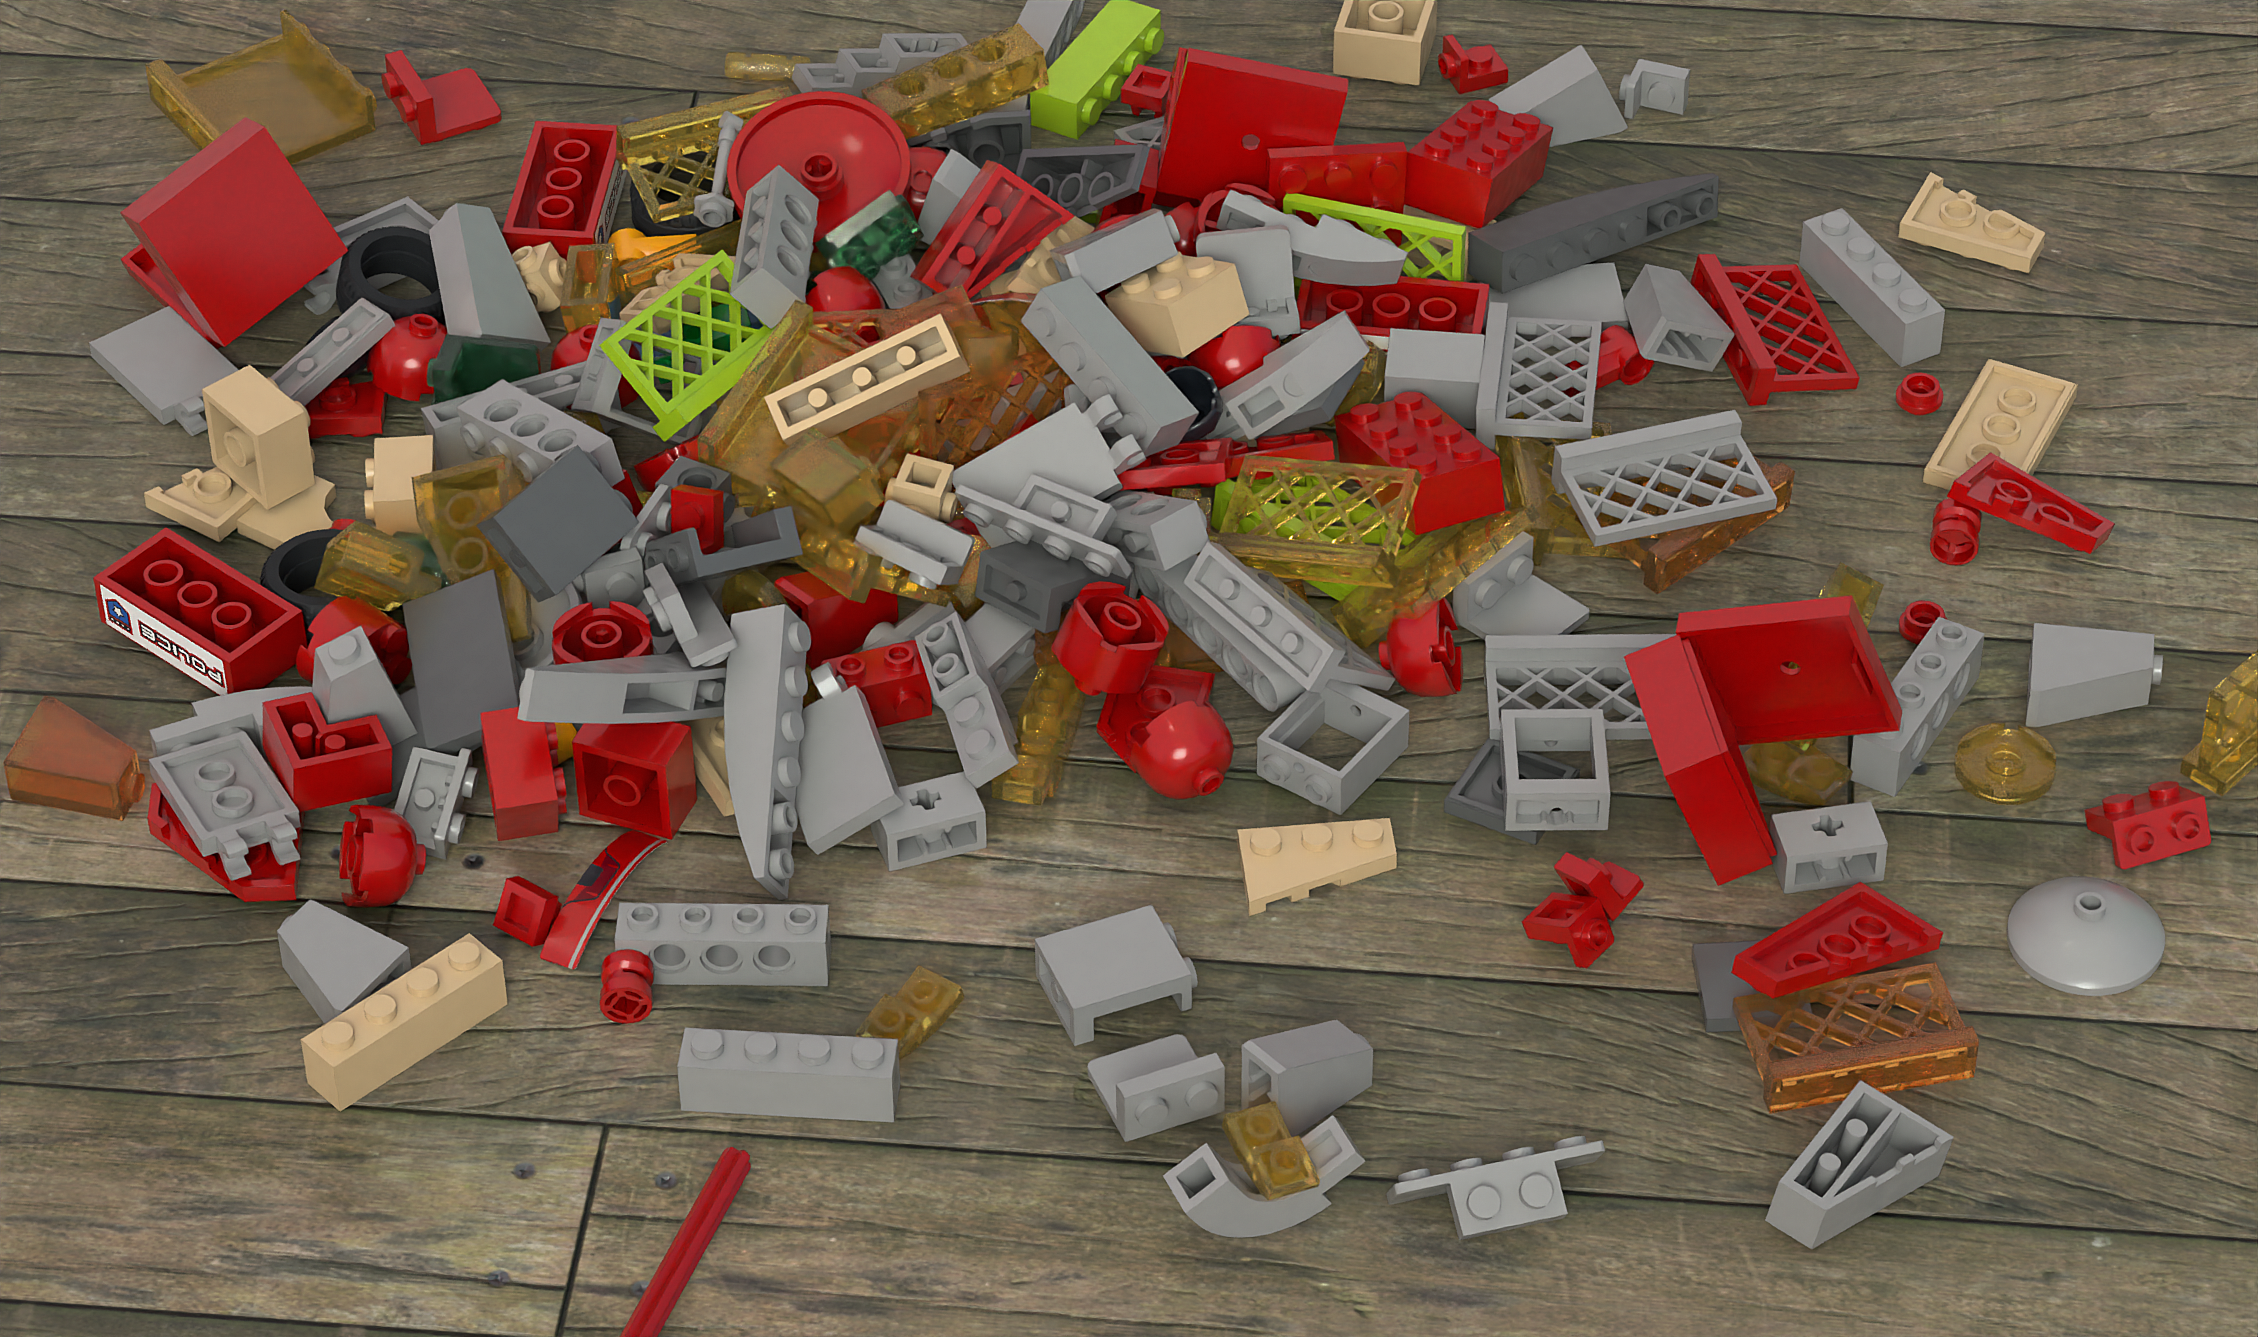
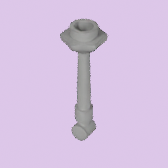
(714, 208)

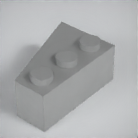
(1856, 1166)

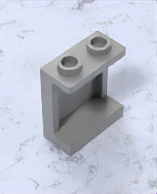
(1112, 968)

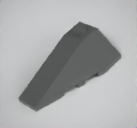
(983, 138)
(1084, 176)

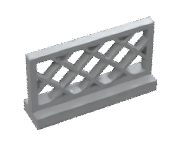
(1503, 374)
(1655, 454)
(1281, 623)
(1572, 660)

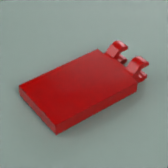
(1182, 465)

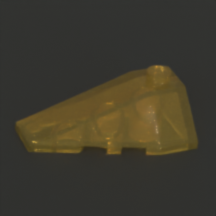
(447, 512)

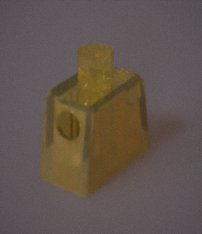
(374, 568)

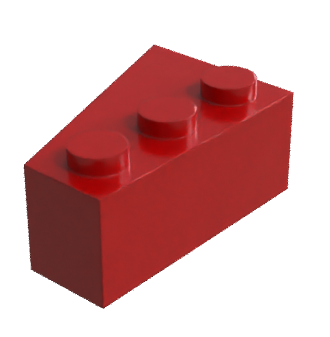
(988, 231)

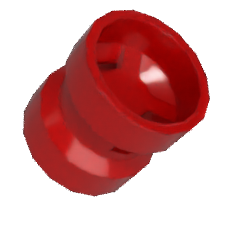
(1955, 532)
(626, 986)

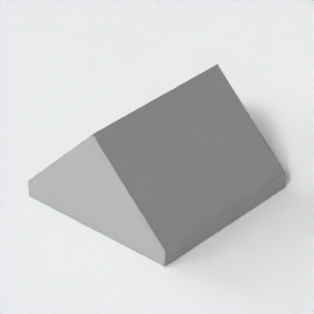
(1439, 366)

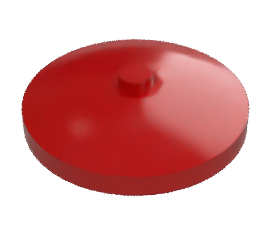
(831, 145)

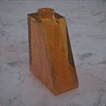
(73, 765)

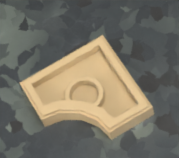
(291, 517)

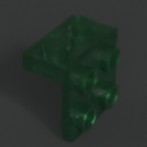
(873, 236)
(475, 364)

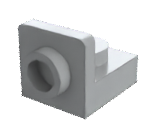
(1655, 87)

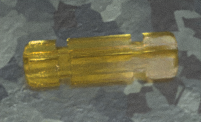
(762, 66)

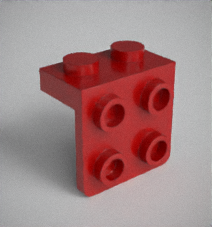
(440, 104)

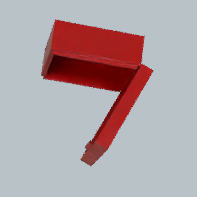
(1229, 113)
(229, 235)
(1727, 688)

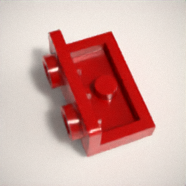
(890, 680)
(2152, 823)

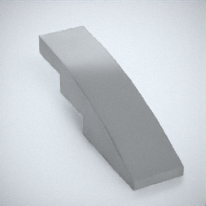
(864, 67)

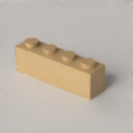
(869, 381)
(404, 1022)

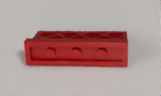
(1750, 358)

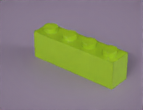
(1096, 67)

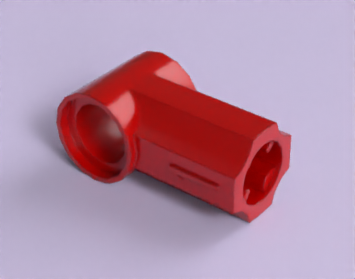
(1617, 360)

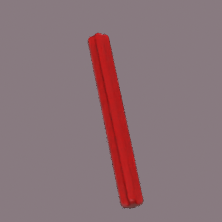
(689, 1245)

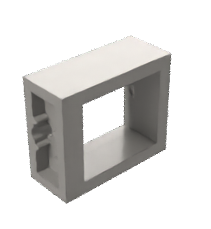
(601, 382)
(1378, 724)
(1531, 801)

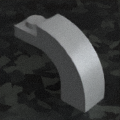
(1228, 1203)

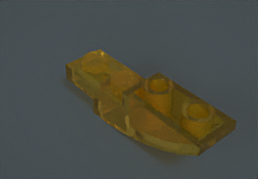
(1044, 736)

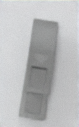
(1325, 254)
(1289, 378)
(969, 699)
(219, 718)

